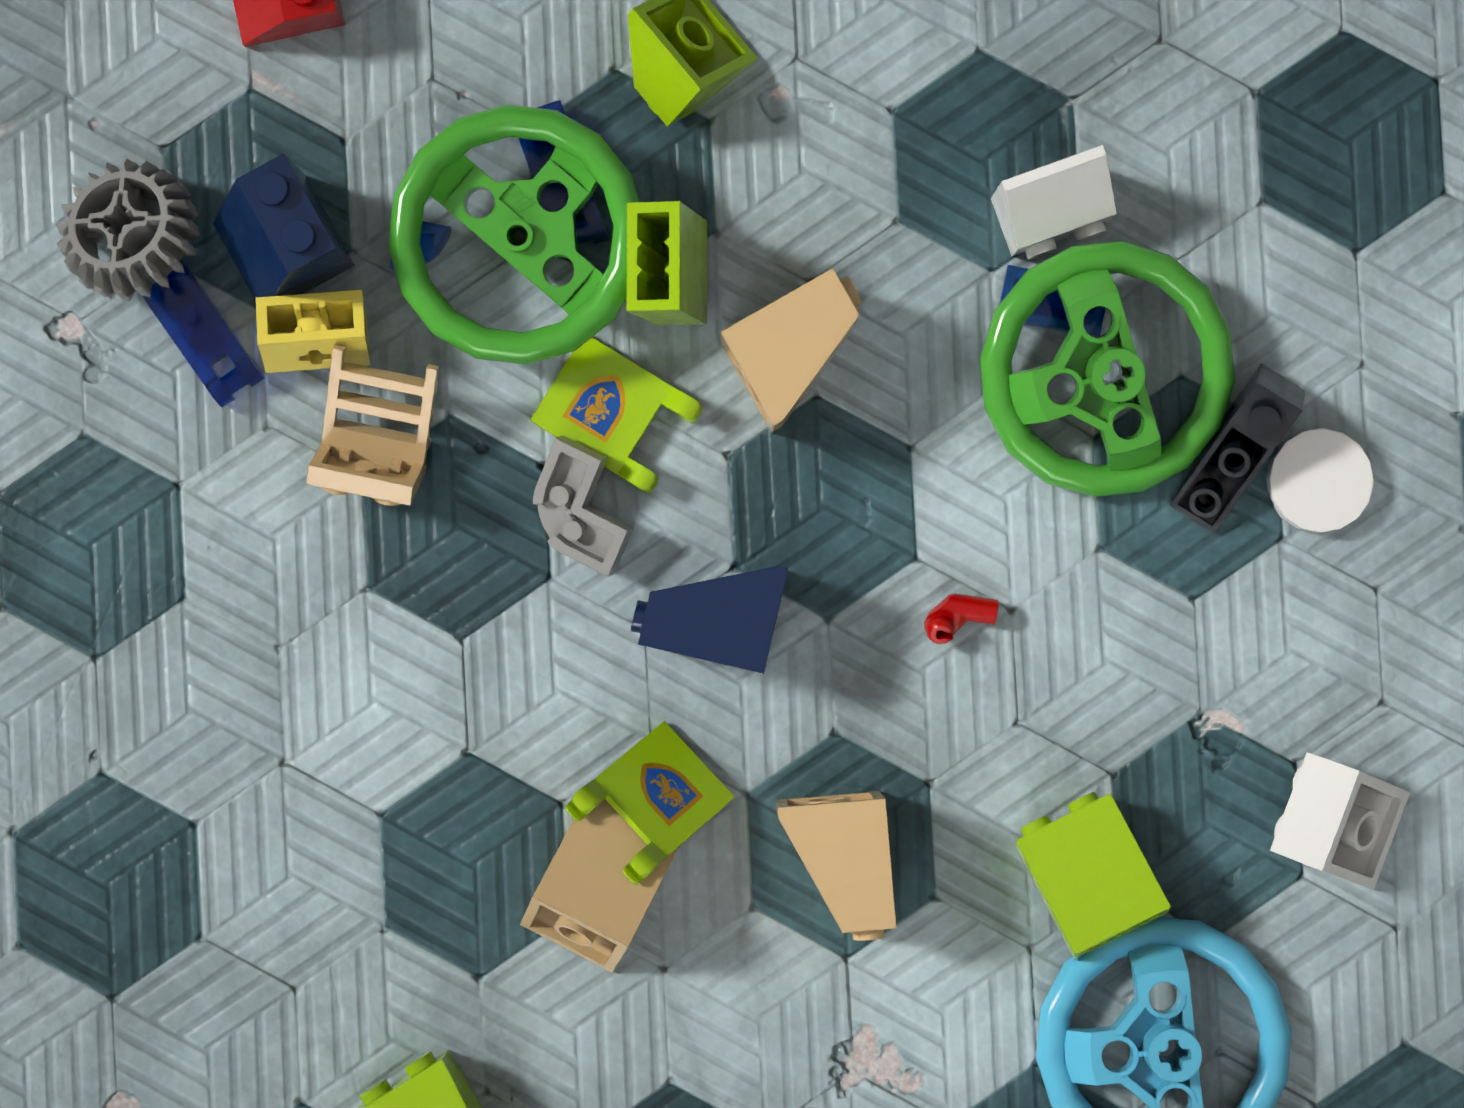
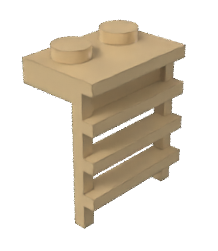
(369, 457)

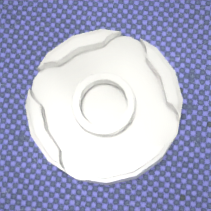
(1320, 480)

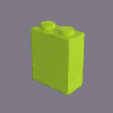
(666, 263)
(1091, 874)

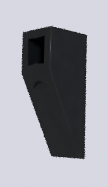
(1240, 447)

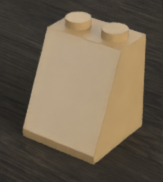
(791, 342)
(847, 856)
(584, 893)

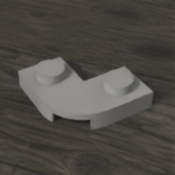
(565, 511)

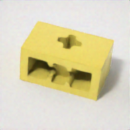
(303, 328)

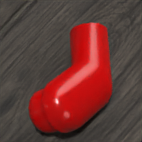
(955, 612)

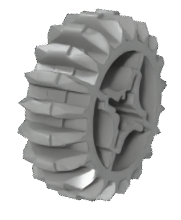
(140, 244)

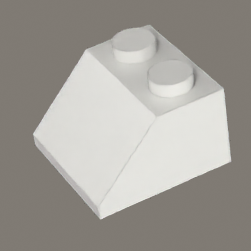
(1055, 203)
(1339, 820)

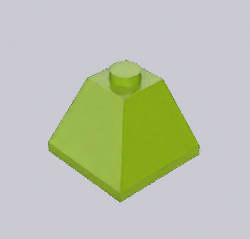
(683, 55)

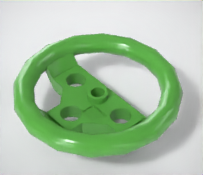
(580, 164)
(1022, 397)

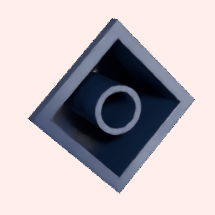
(280, 232)
(715, 619)

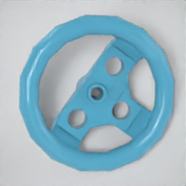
(1157, 956)

